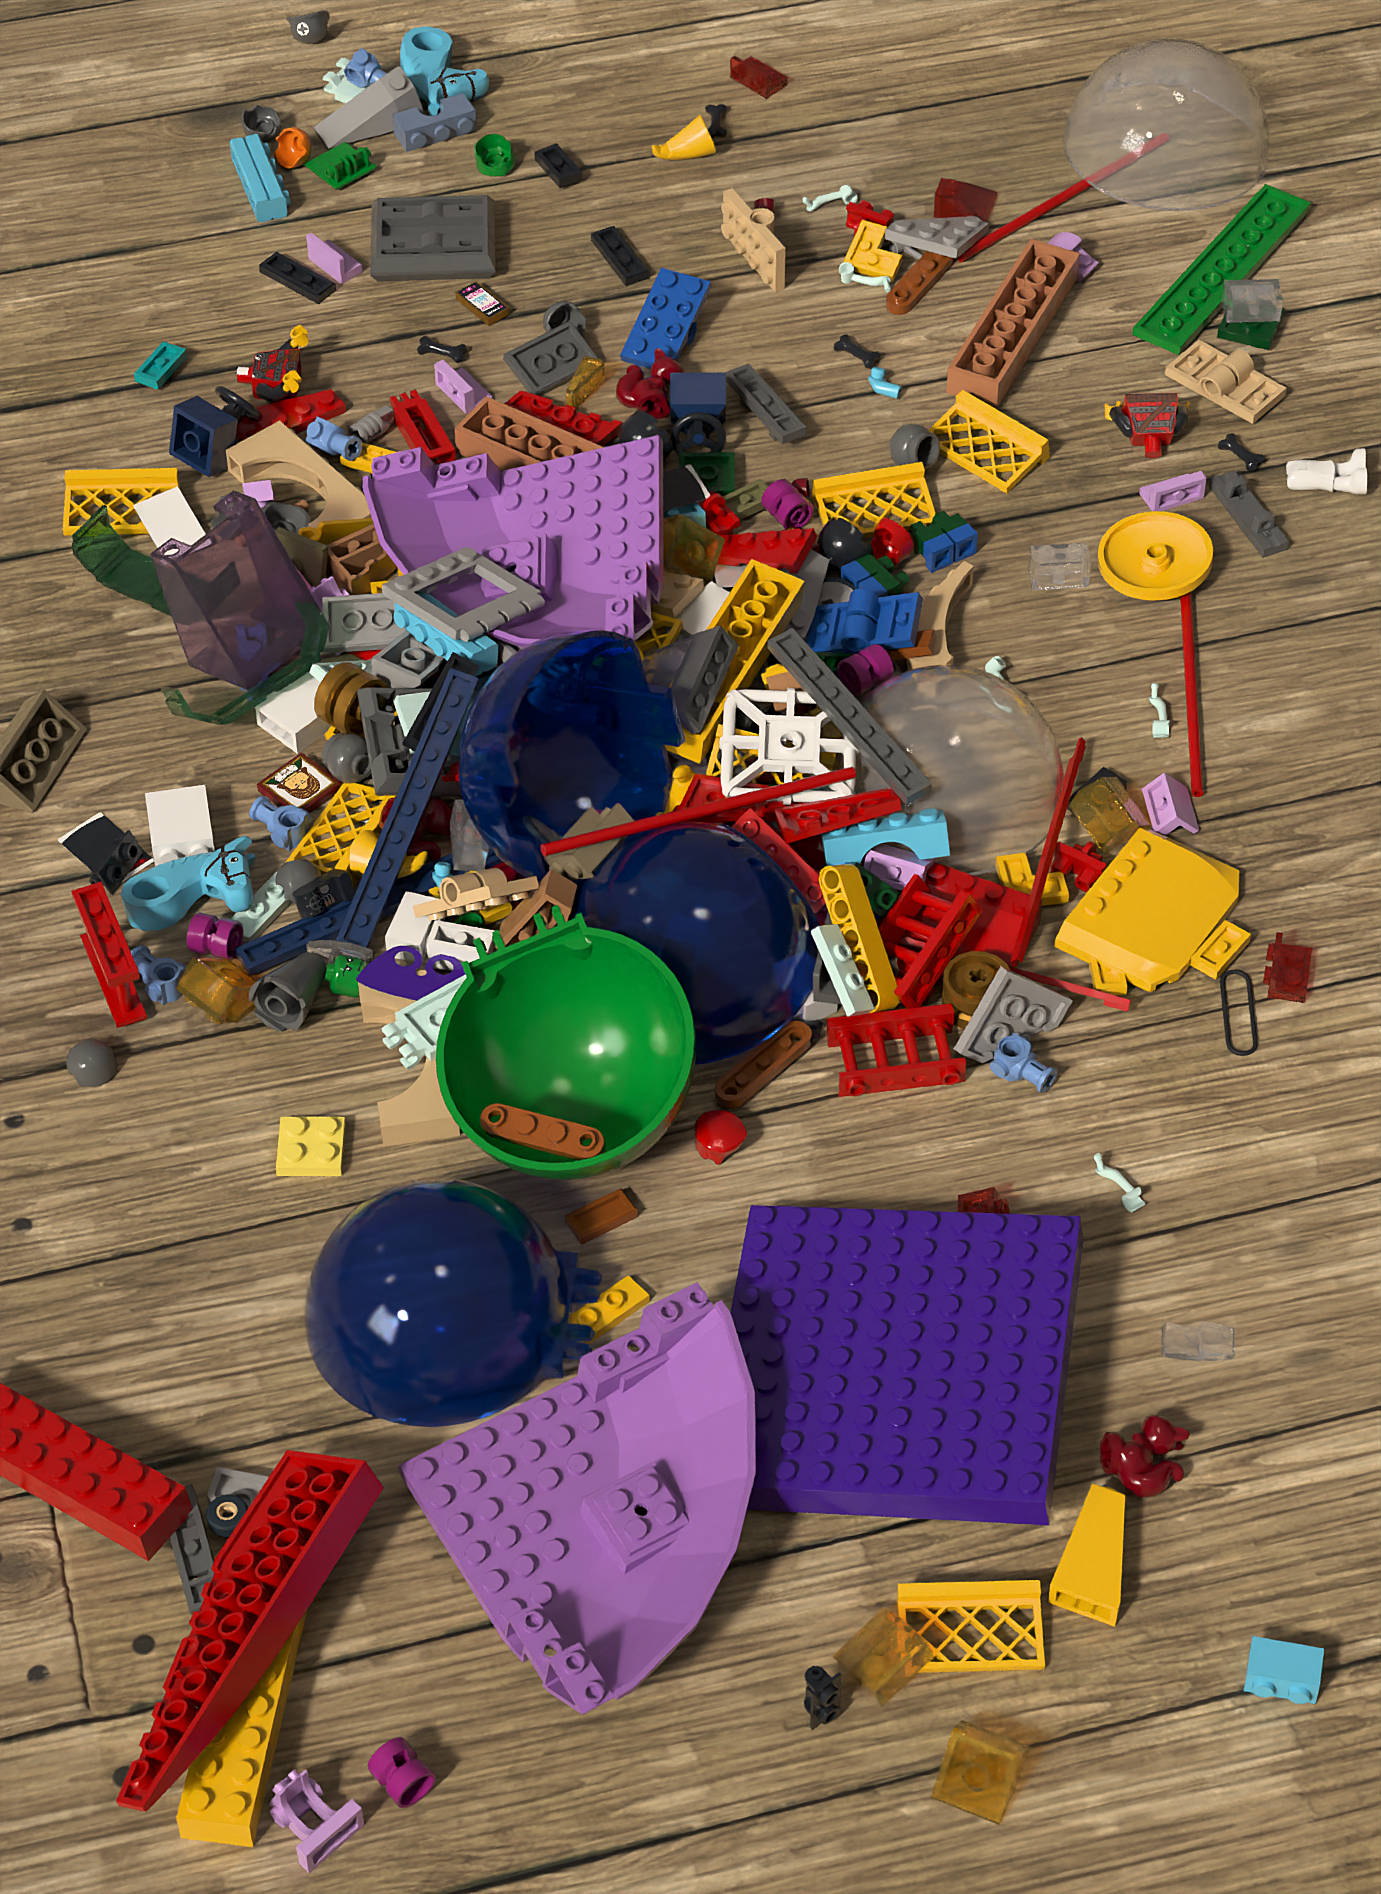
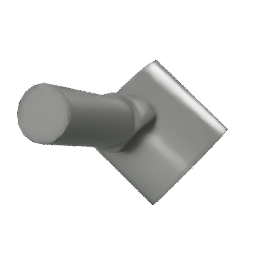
(897, 248)

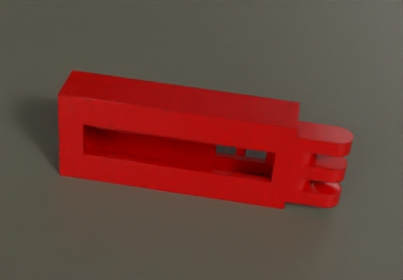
(431, 440)

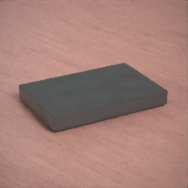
(549, 359)

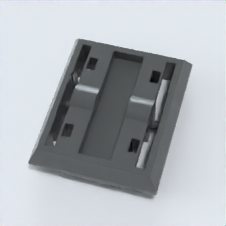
(432, 237)
(384, 743)

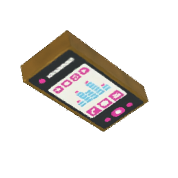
(482, 303)

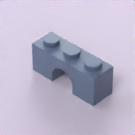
(419, 130)

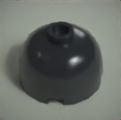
(641, 426)
(842, 543)

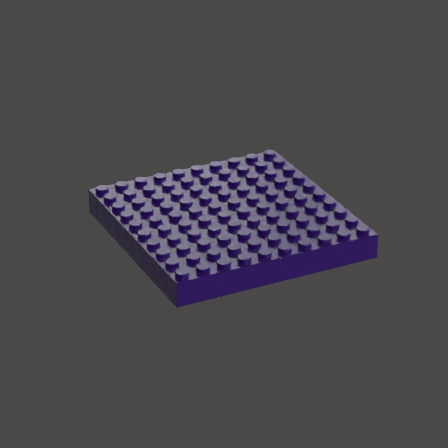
(907, 1359)

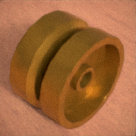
(337, 697)
(967, 981)

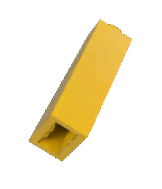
(1092, 1561)

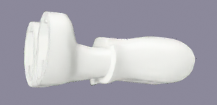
(1329, 476)

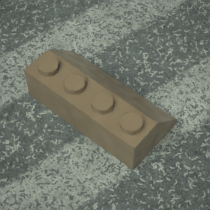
(35, 750)

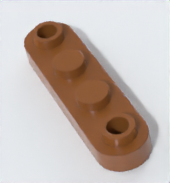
(917, 282)
(762, 1064)
(542, 1132)

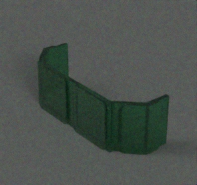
(115, 563)
(312, 646)

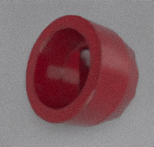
(766, 203)
(803, 487)

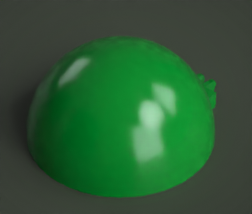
(569, 1031)

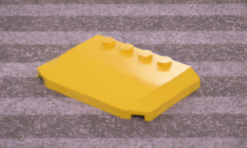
(1151, 910)

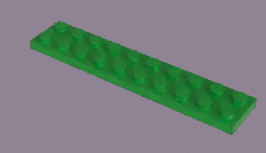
(1231, 256)

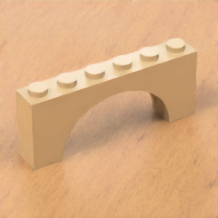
(282, 454)
(420, 1110)

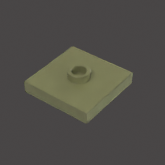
(306, 554)

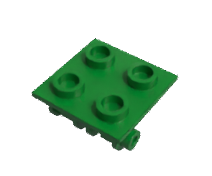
(342, 165)

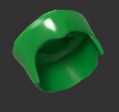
(494, 155)

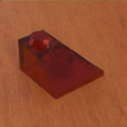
(962, 200)

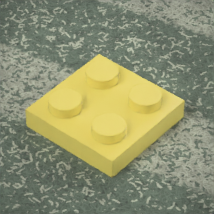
(310, 1146)

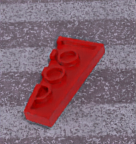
(294, 413)
(565, 417)
(773, 548)
(709, 789)
(826, 815)

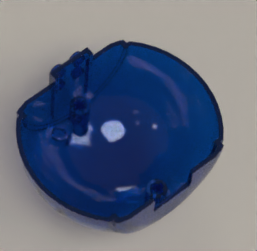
(561, 734)
(718, 920)

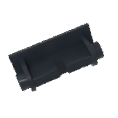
(118, 862)
(822, 1696)

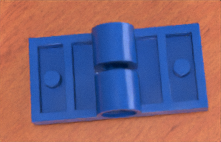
(666, 318)
(866, 621)

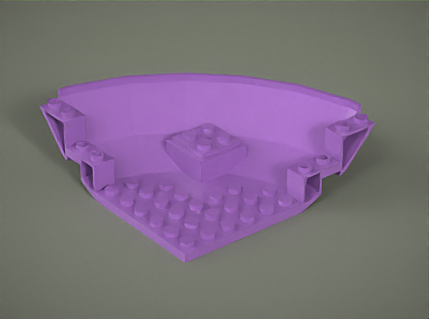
(571, 525)
(550, 1489)

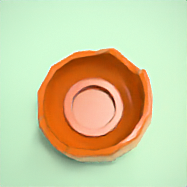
(293, 148)

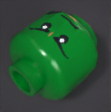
(343, 975)

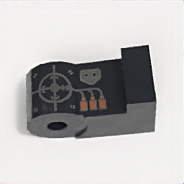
(323, 893)

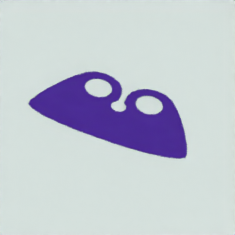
(402, 981)

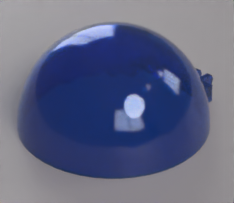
(443, 1304)

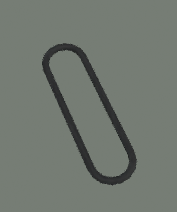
(1251, 1010)

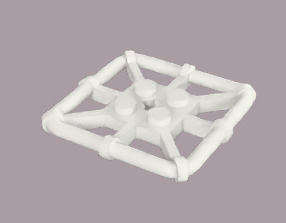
(773, 734)

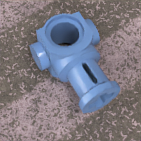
(363, 69)
(333, 439)
(285, 823)
(159, 975)
(1017, 1062)

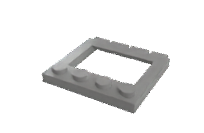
(521, 596)

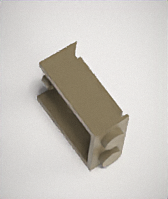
(584, 861)

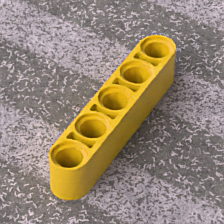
(852, 911)

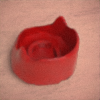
(892, 541)
(718, 1135)

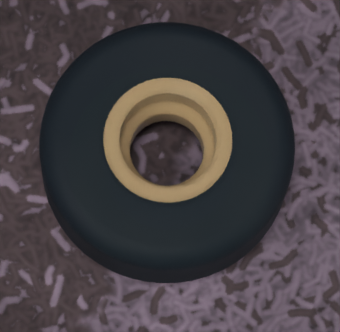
(223, 1505)

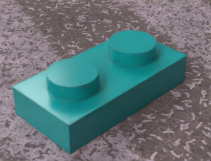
(160, 365)

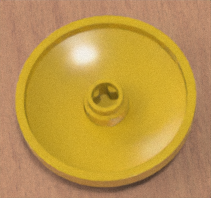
(1155, 555)

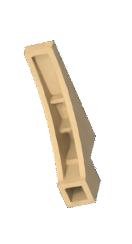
(937, 612)

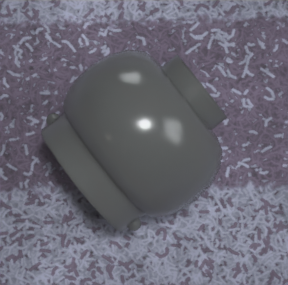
(913, 445)
(347, 757)

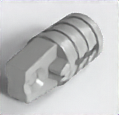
(372, 424)

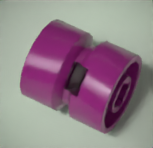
(787, 504)
(865, 669)
(213, 935)
(401, 1772)

